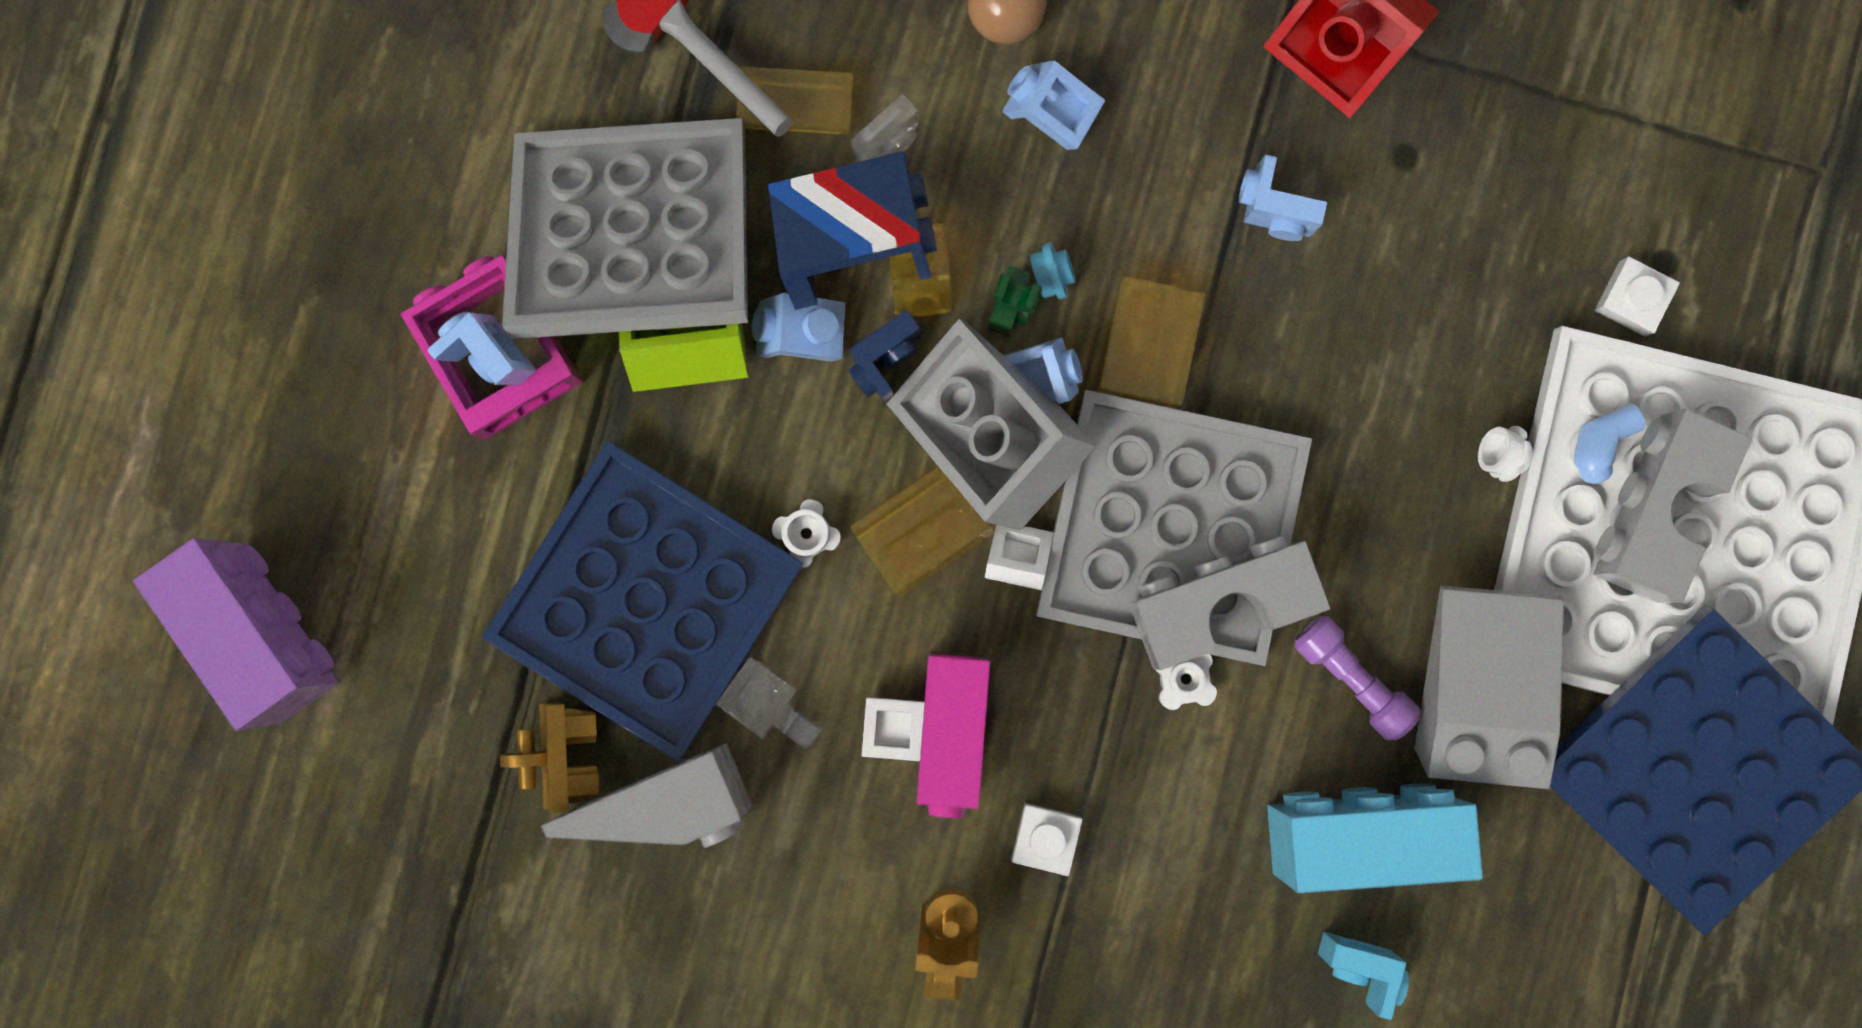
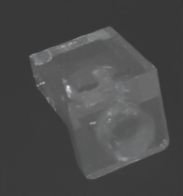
(888, 132)

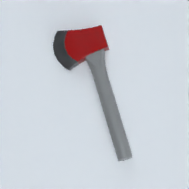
(639, 24)

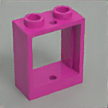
(510, 404)
(953, 734)

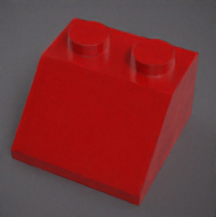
(1348, 44)

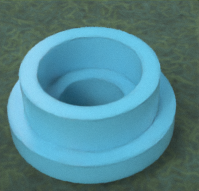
(1052, 271)

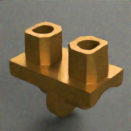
(559, 783)
(948, 943)

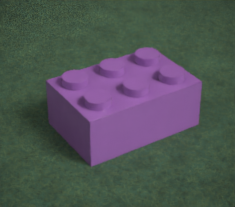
(237, 631)

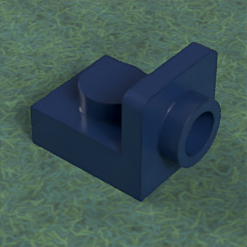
(887, 345)

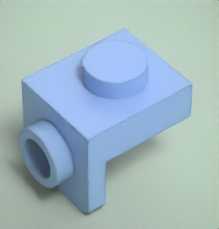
(1284, 214)
(803, 333)
(1050, 368)

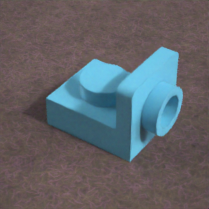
(1359, 961)

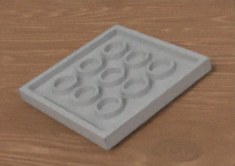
(627, 229)
(1158, 502)

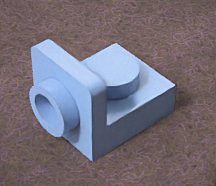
(1053, 102)
(492, 353)

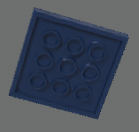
(643, 601)
(1706, 770)

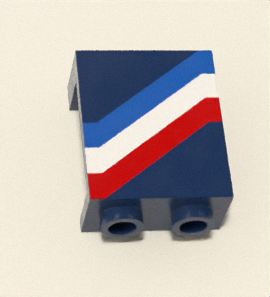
(848, 220)

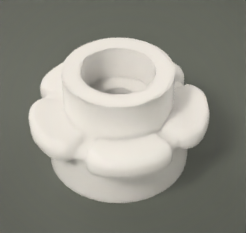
(1505, 452)

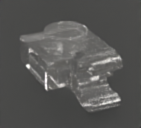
(763, 700)

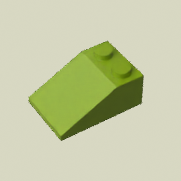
(683, 356)

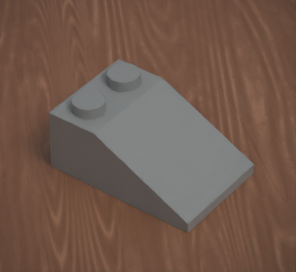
(989, 428)
(1493, 688)
(674, 806)

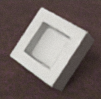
(1637, 296)
(1019, 556)
(893, 728)
(1046, 839)

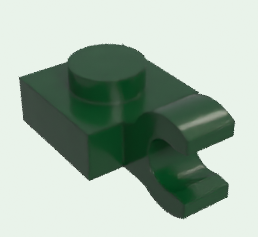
(1013, 301)

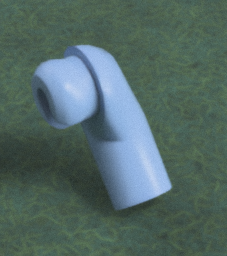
(1599, 440)

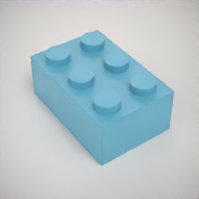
(1374, 839)

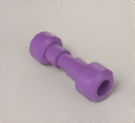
(1391, 712)

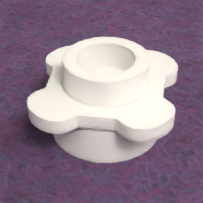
(809, 517)
(1198, 690)

